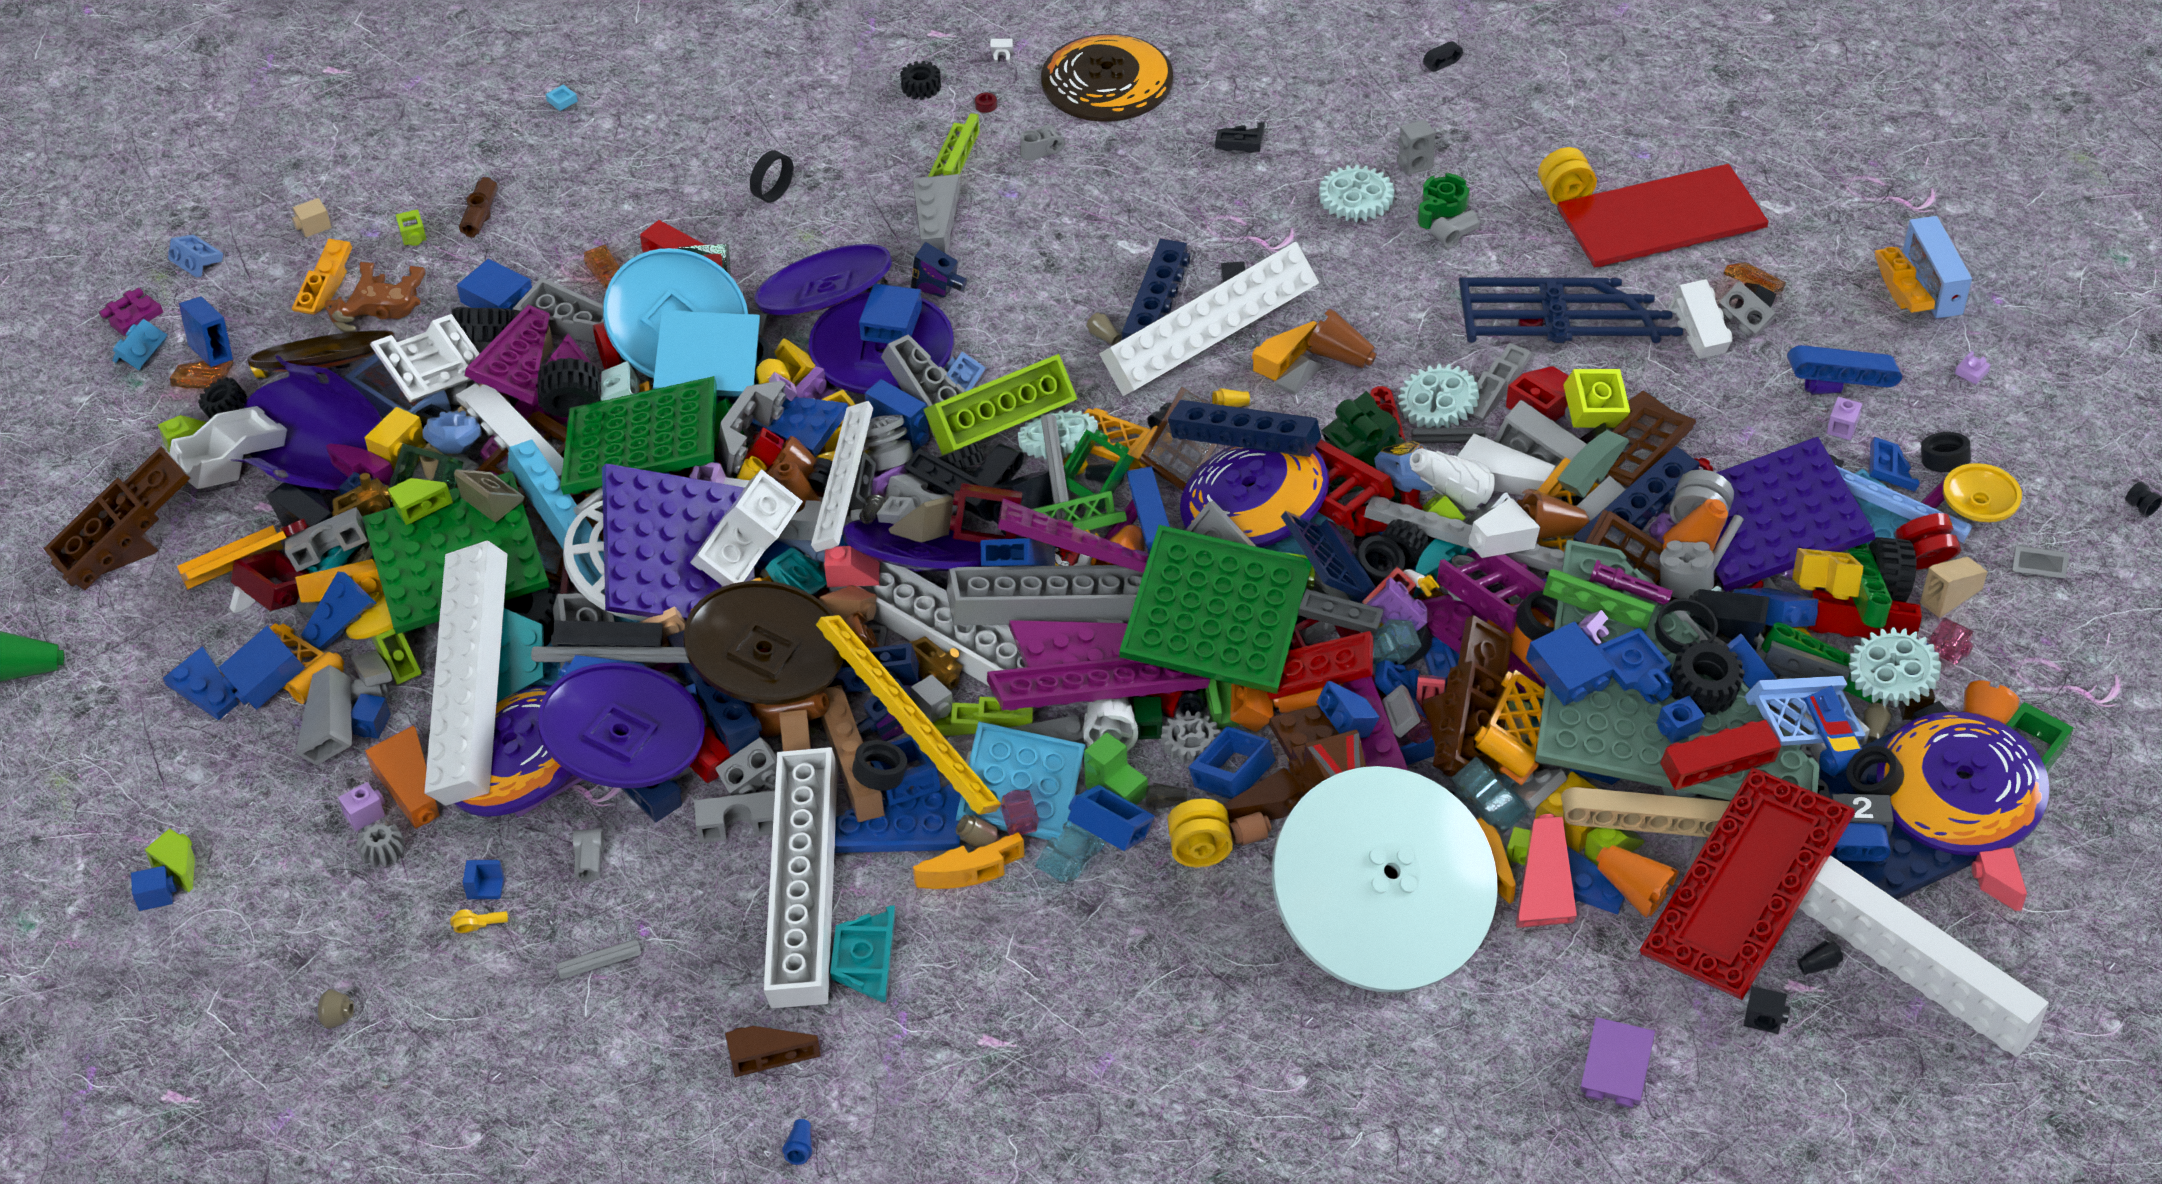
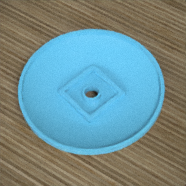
(657, 283)

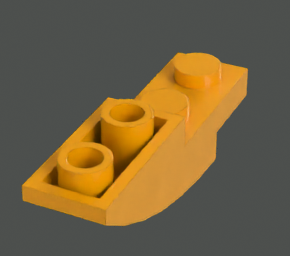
(325, 279)
(1901, 280)
(961, 869)

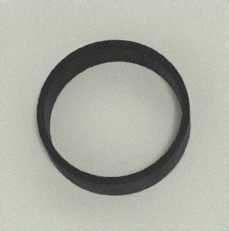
(783, 181)
(1684, 605)

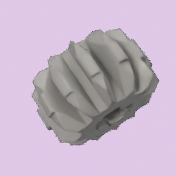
(380, 844)

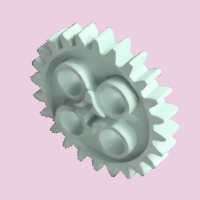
(1356, 193)
(1429, 406)
(1070, 430)
(1894, 667)

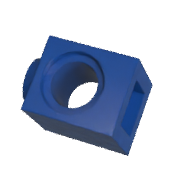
(1680, 719)

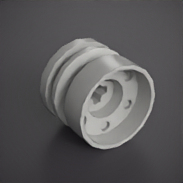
(884, 443)

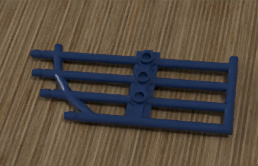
(1555, 311)

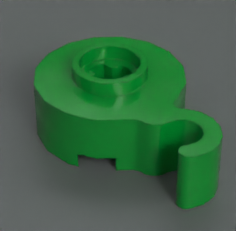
(1442, 198)

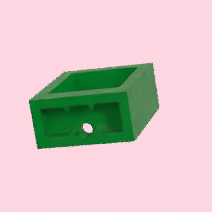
(1079, 456)
(2044, 728)

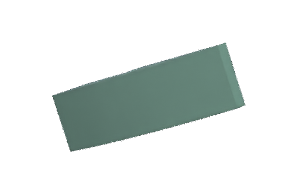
(1592, 463)

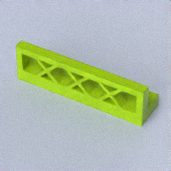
(961, 150)

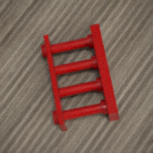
(1358, 474)

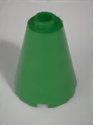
(27, 656)

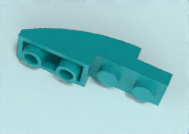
(1437, 550)

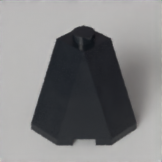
(1035, 489)
(298, 502)
(1734, 614)

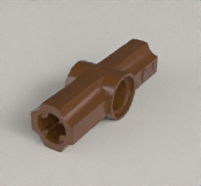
(478, 207)

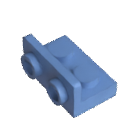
(192, 254)
(964, 371)

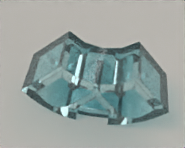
(1395, 642)
(1484, 789)
(1068, 853)

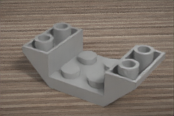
(756, 402)

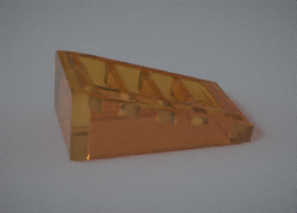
(598, 254)

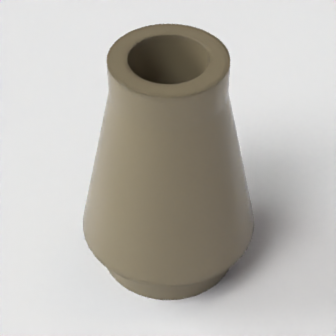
(1102, 328)
(1876, 719)

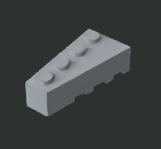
(935, 208)
(568, 310)
(918, 373)
(1537, 435)

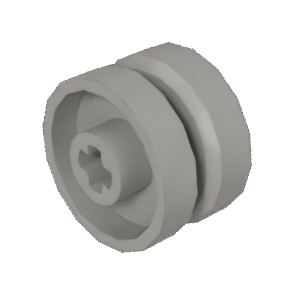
(1695, 489)

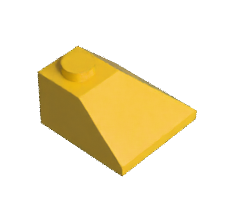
(795, 360)

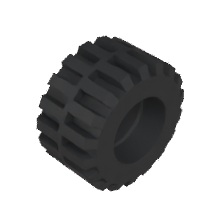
(482, 323)
(567, 385)
(1896, 565)
(1711, 661)

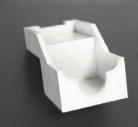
(225, 437)
(746, 530)

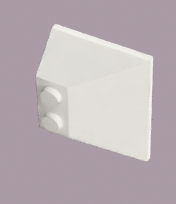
(428, 360)

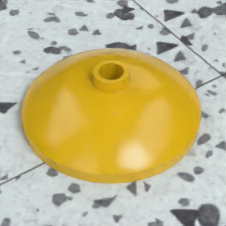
(1982, 492)
(372, 621)

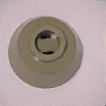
(334, 1009)

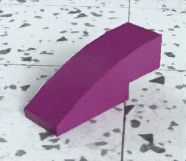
(353, 459)

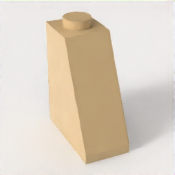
(1951, 584)

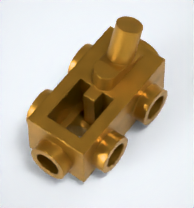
(368, 498)
(936, 662)

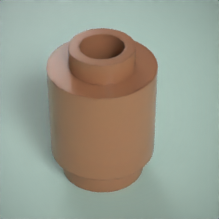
(1250, 828)

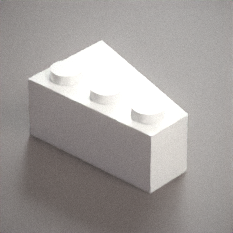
(1701, 318)

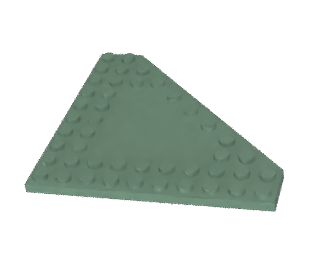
(1617, 729)

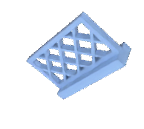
(1786, 691)

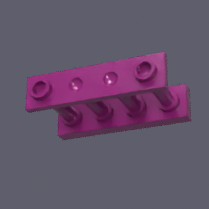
(1474, 592)

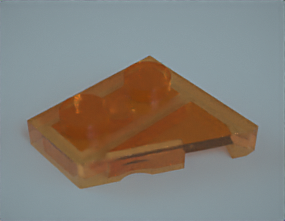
(1750, 274)
(199, 374)

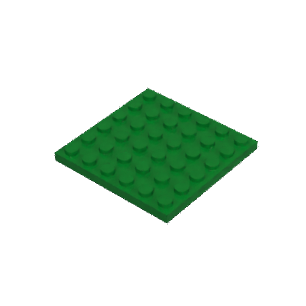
(642, 431)
(413, 555)
(1216, 609)

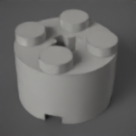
(1686, 568)

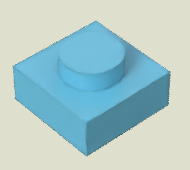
(561, 97)

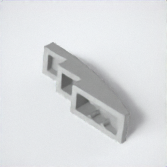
(1495, 382)

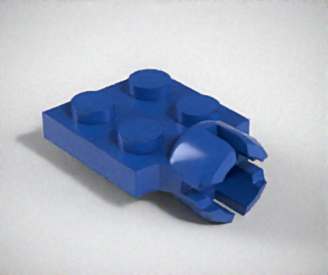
(1638, 665)

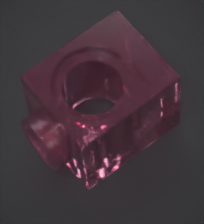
(1952, 641)
(1019, 812)

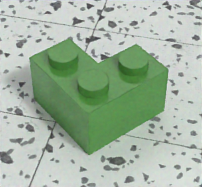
(1108, 767)

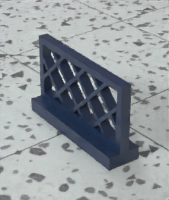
(1330, 556)

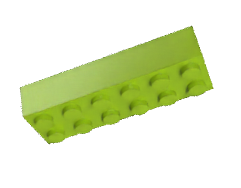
(1000, 404)

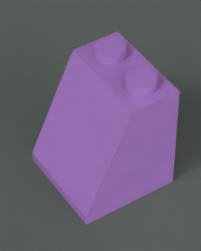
(1617, 1062)

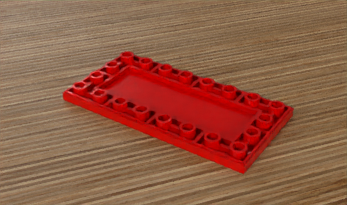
(1662, 215)
(1747, 882)

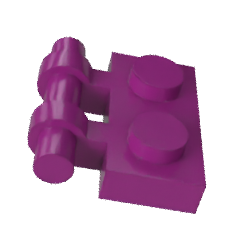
(139, 309)

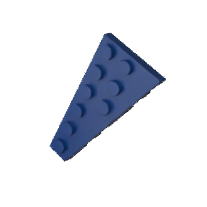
(804, 418)
(911, 825)

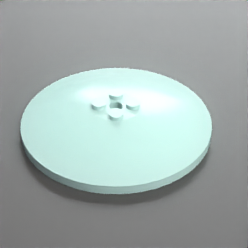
(1356, 918)

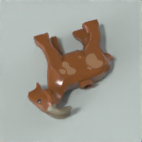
(376, 298)

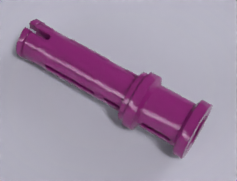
(1617, 579)

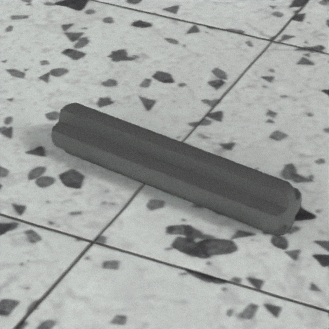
(1445, 435)

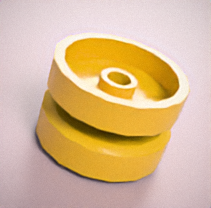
(1566, 175)
(1199, 832)

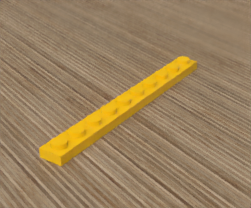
(909, 715)

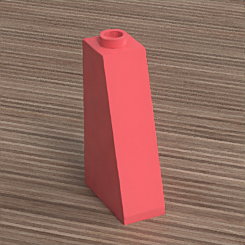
(1547, 880)

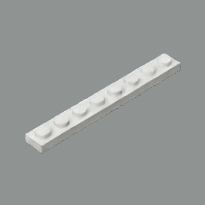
(842, 477)

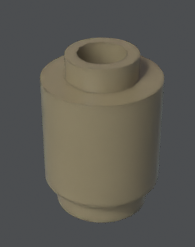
(976, 831)

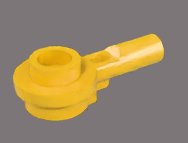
(466, 921)

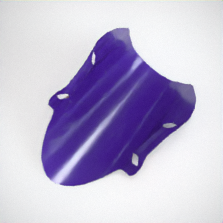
(313, 418)

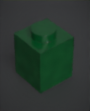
(1148, 717)

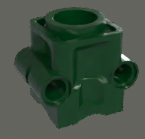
(1362, 429)

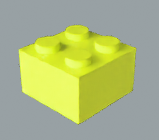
(1596, 397)

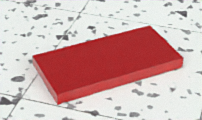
(1332, 660)

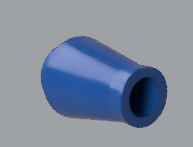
(798, 1144)

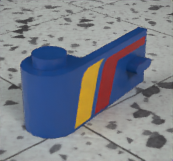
(1834, 730)

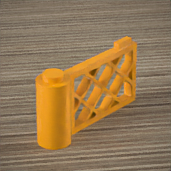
(1135, 445)
(300, 684)
(1506, 745)

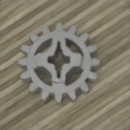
(1189, 736)

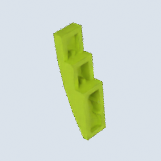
(965, 717)

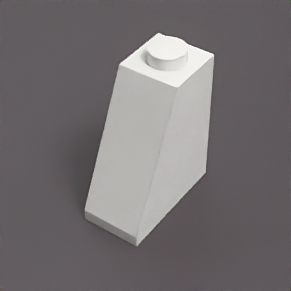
(1503, 531)

